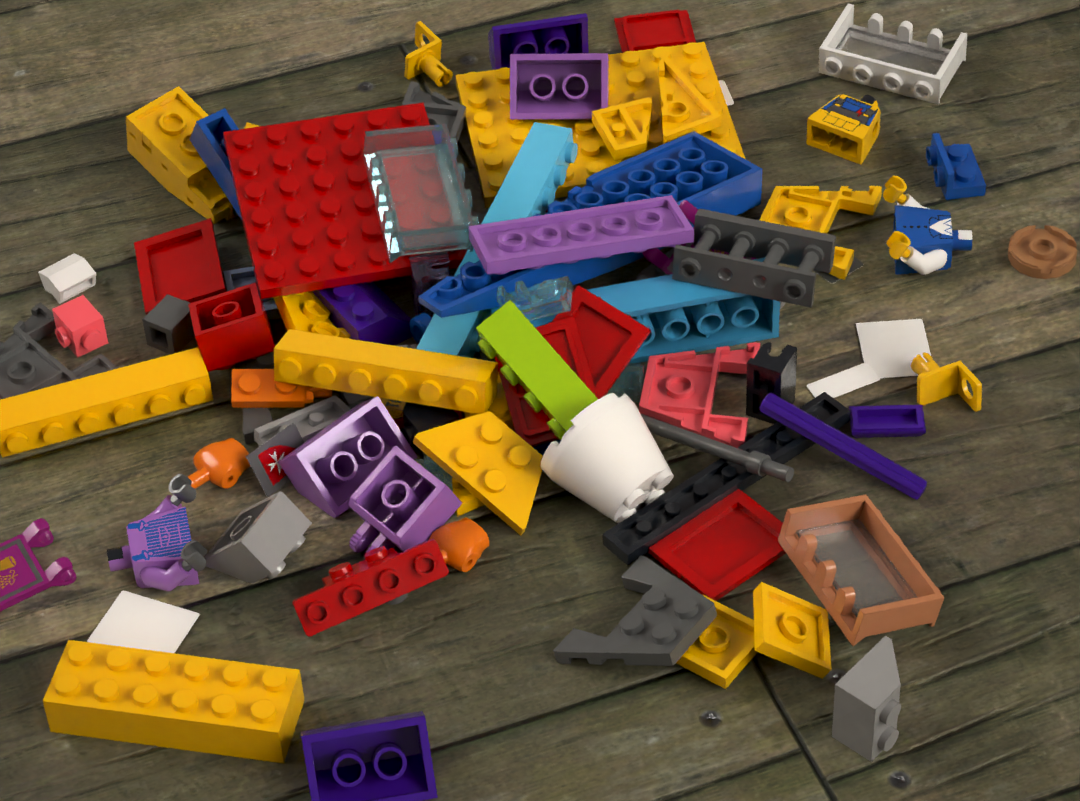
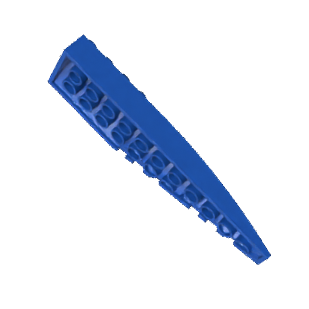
(685, 168)

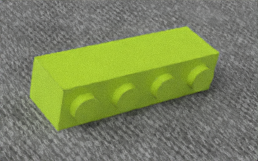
(535, 366)

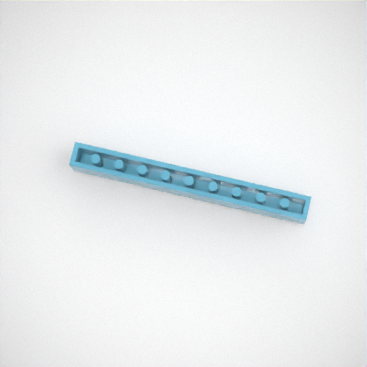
(524, 192)

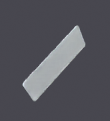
(844, 381)

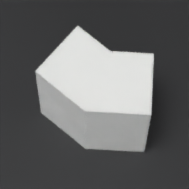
(68, 277)

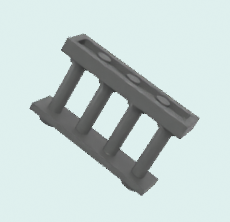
(754, 239)

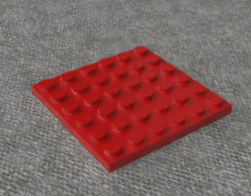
(312, 201)

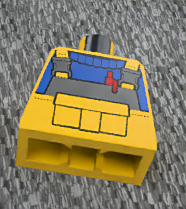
(845, 127)

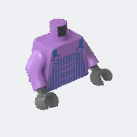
(162, 544)

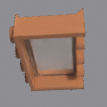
(859, 568)

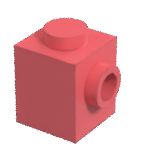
(79, 326)

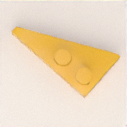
(682, 104)

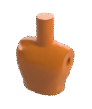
(220, 464)
(461, 543)

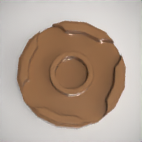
(1042, 252)

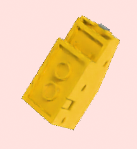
(161, 144)

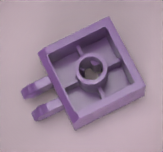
(400, 504)

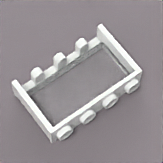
(890, 60)

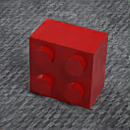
(231, 327)

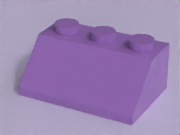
(558, 86)
(344, 455)

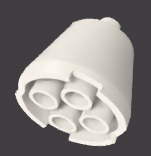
(609, 459)

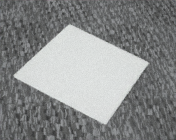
(892, 345)
(143, 624)

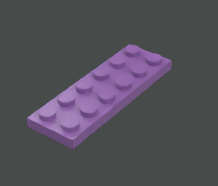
(580, 234)

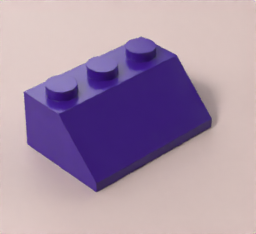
(542, 36)
(366, 313)
(371, 760)

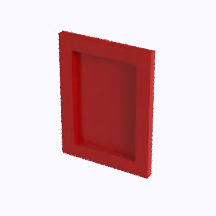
(654, 30)
(180, 265)
(607, 337)
(566, 341)
(722, 545)

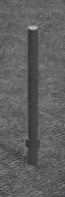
(755, 462)

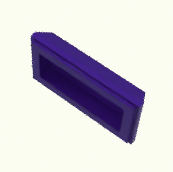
(887, 421)

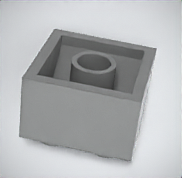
(259, 540)
(869, 703)

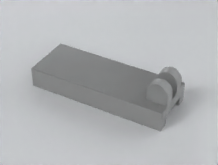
(307, 420)

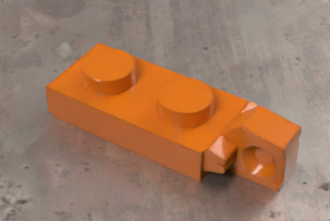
(258, 390)

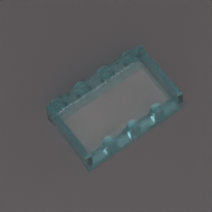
(418, 190)

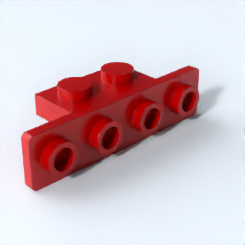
(369, 584)

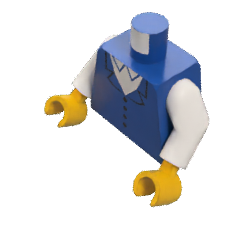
(921, 236)

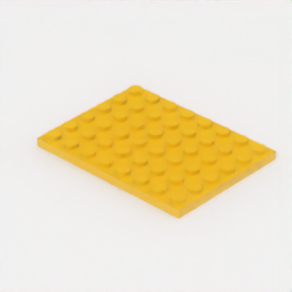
(632, 77)

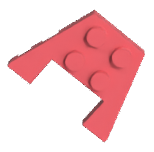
(682, 391)

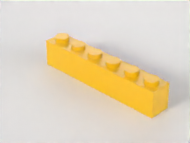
(386, 371)
(103, 401)

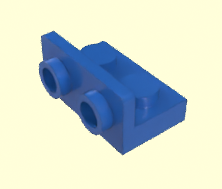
(955, 169)

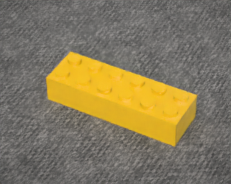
(174, 701)

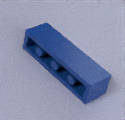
(209, 143)

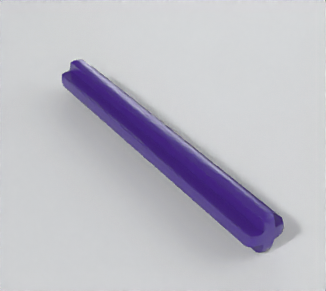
(843, 446)

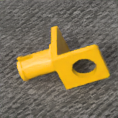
(427, 57)
(941, 382)

